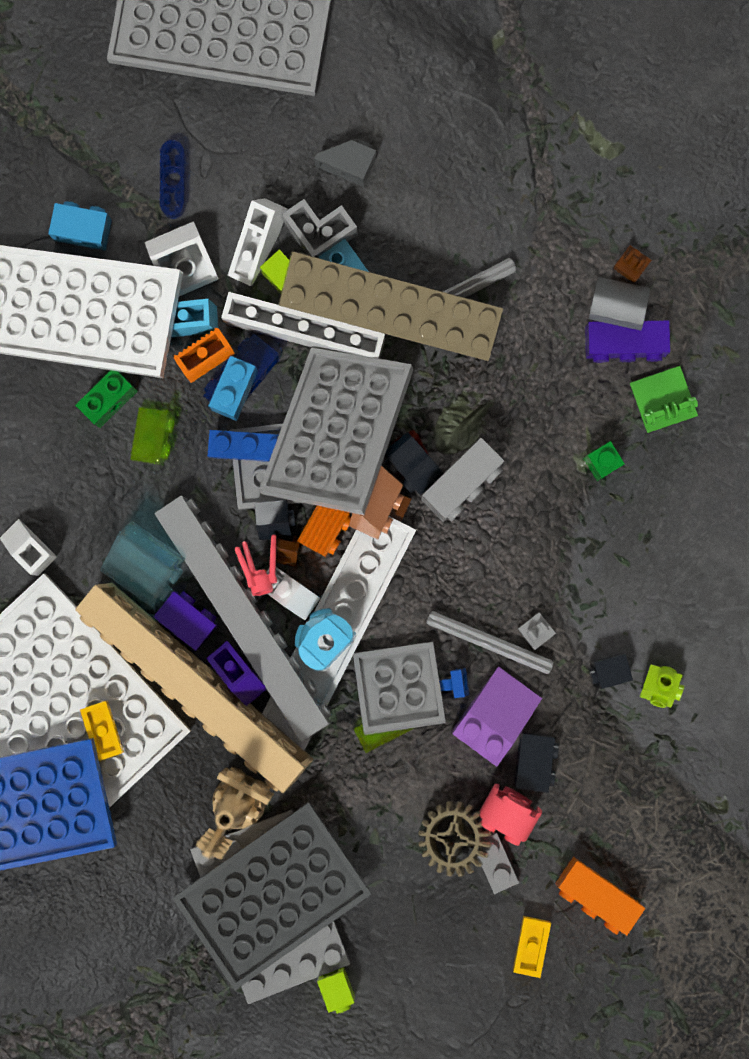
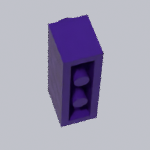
(615, 341)

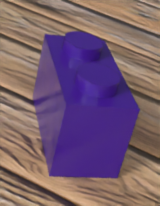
(187, 620)
(236, 673)

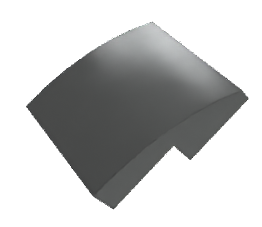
(619, 303)

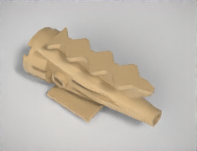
(236, 805)

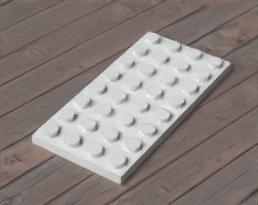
(87, 310)

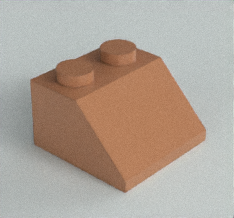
(383, 499)

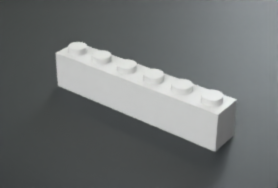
(301, 327)

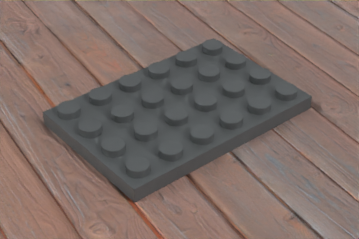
(271, 895)

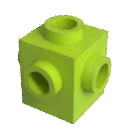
(662, 686)

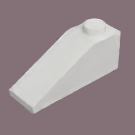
(256, 239)

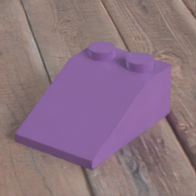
(496, 716)

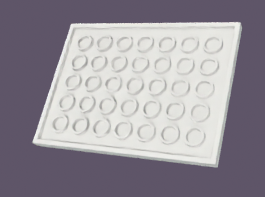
(60, 666)

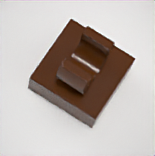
(632, 264)
(287, 551)

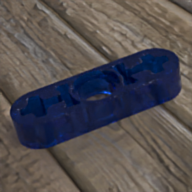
(180, 160)

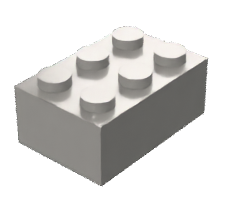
(463, 481)

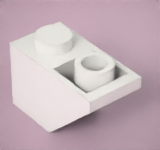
(27, 548)
(293, 595)

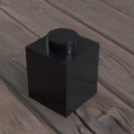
(274, 518)
(610, 671)

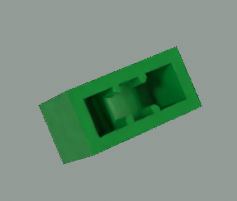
(106, 398)

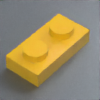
(102, 727)
(531, 946)

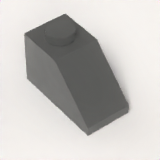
(348, 160)

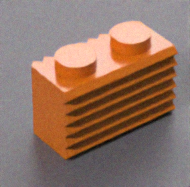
(204, 355)
(323, 530)

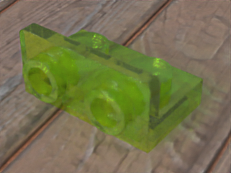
(152, 435)

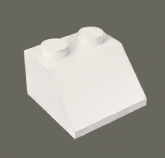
(183, 251)

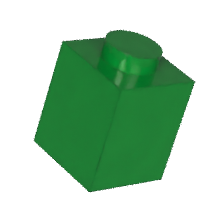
(603, 461)

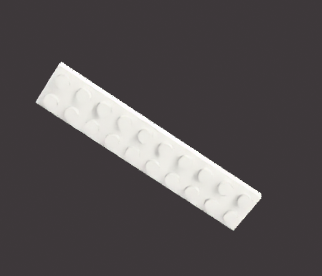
(354, 596)

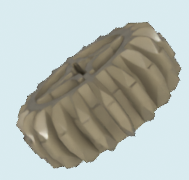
(452, 851)

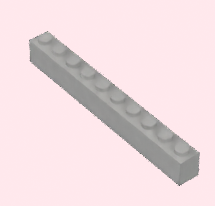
(243, 618)

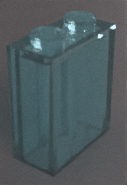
(143, 564)

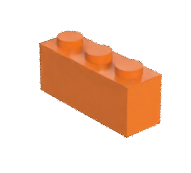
(599, 897)

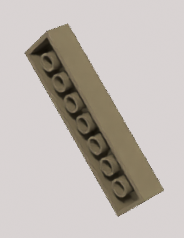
(389, 306)

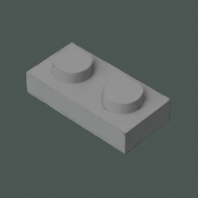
(497, 866)

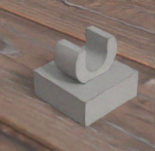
(536, 631)

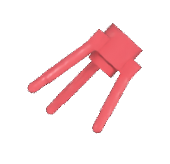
(258, 580)

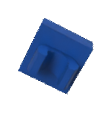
(457, 683)

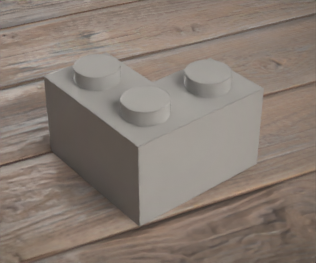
(318, 235)

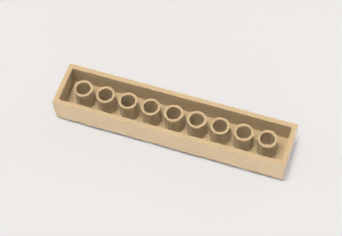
(193, 685)

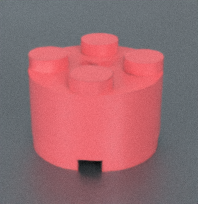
(509, 814)

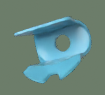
(323, 623)

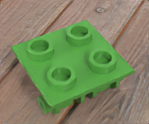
(664, 399)

